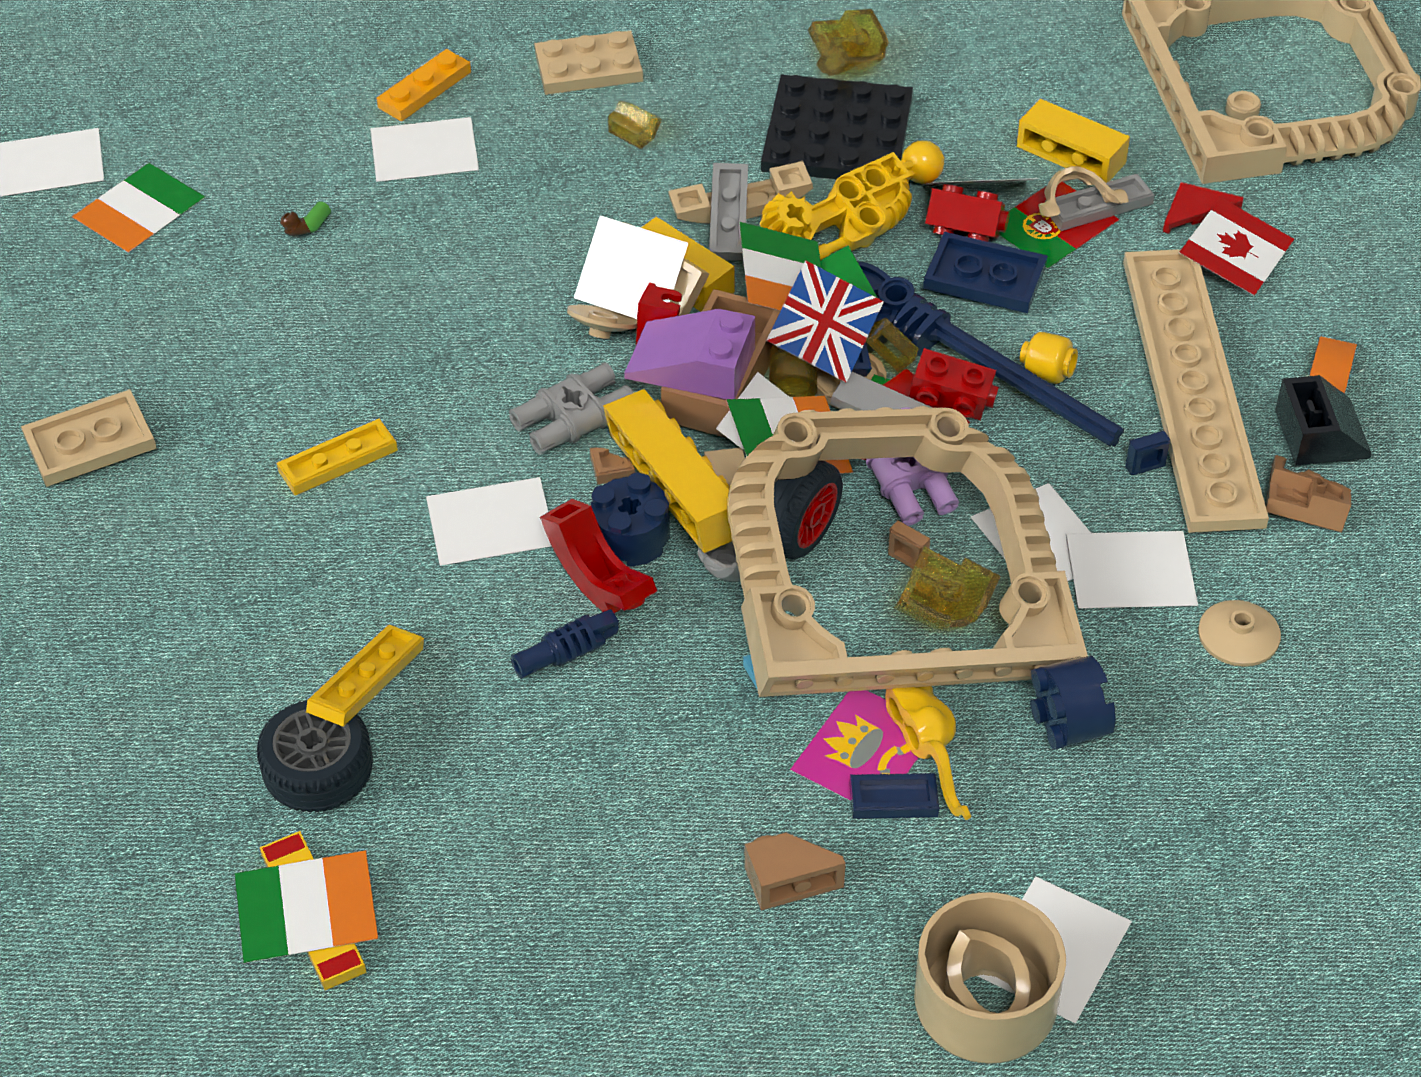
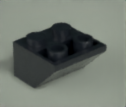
(1319, 422)

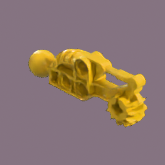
(860, 202)

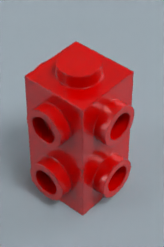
(978, 216)
(953, 384)

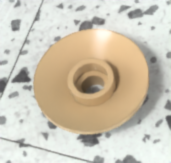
(601, 320)
(1239, 633)

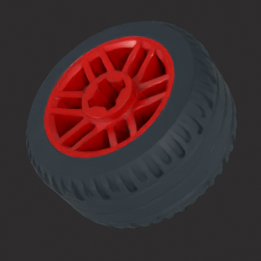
(807, 508)

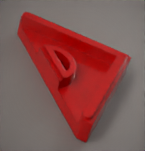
(1193, 205)

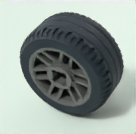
(312, 760)

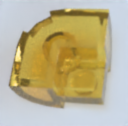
(849, 44)
(946, 593)

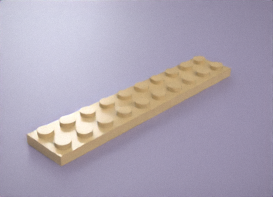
(1194, 393)

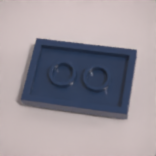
(985, 272)

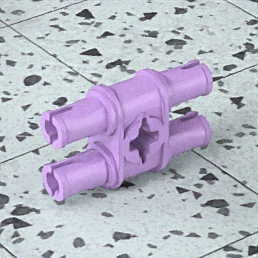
(903, 475)

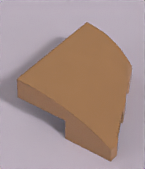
(1307, 497)

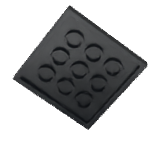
(835, 124)

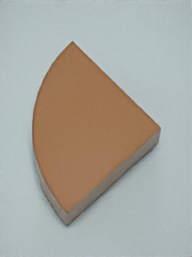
(609, 465)

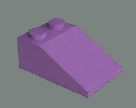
(695, 352)

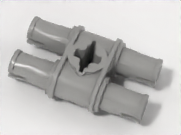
(570, 408)

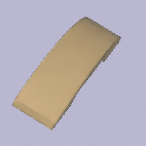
(694, 203)

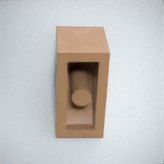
(790, 869)

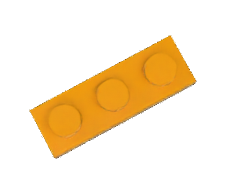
(423, 85)

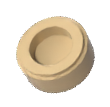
(1242, 105)

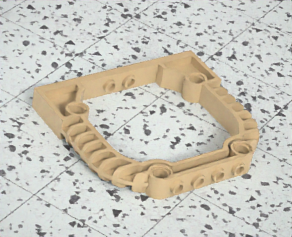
(1255, 147)
(801, 656)

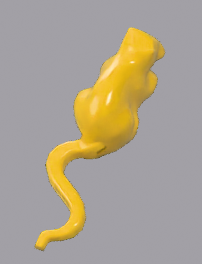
(927, 730)

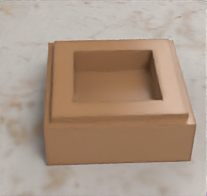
(906, 543)

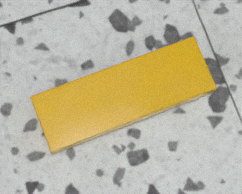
(337, 456)

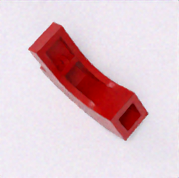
(591, 561)

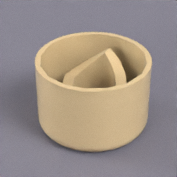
(997, 939)

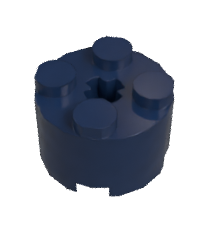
(633, 517)
(1072, 702)

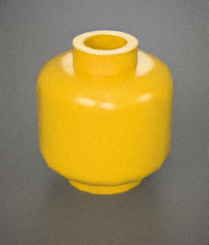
(1049, 357)

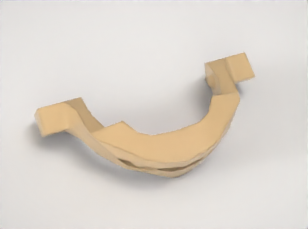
(1089, 178)

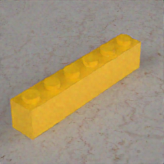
(673, 463)

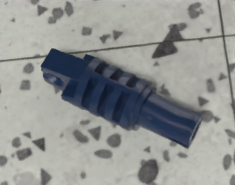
(566, 643)

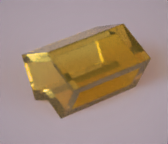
(633, 124)
(898, 339)

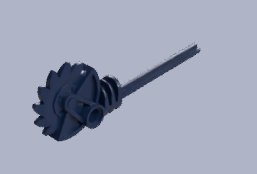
(927, 325)

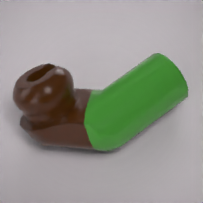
(310, 223)

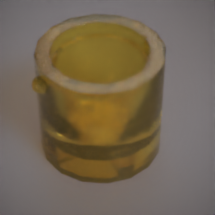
(792, 374)

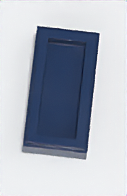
(894, 796)

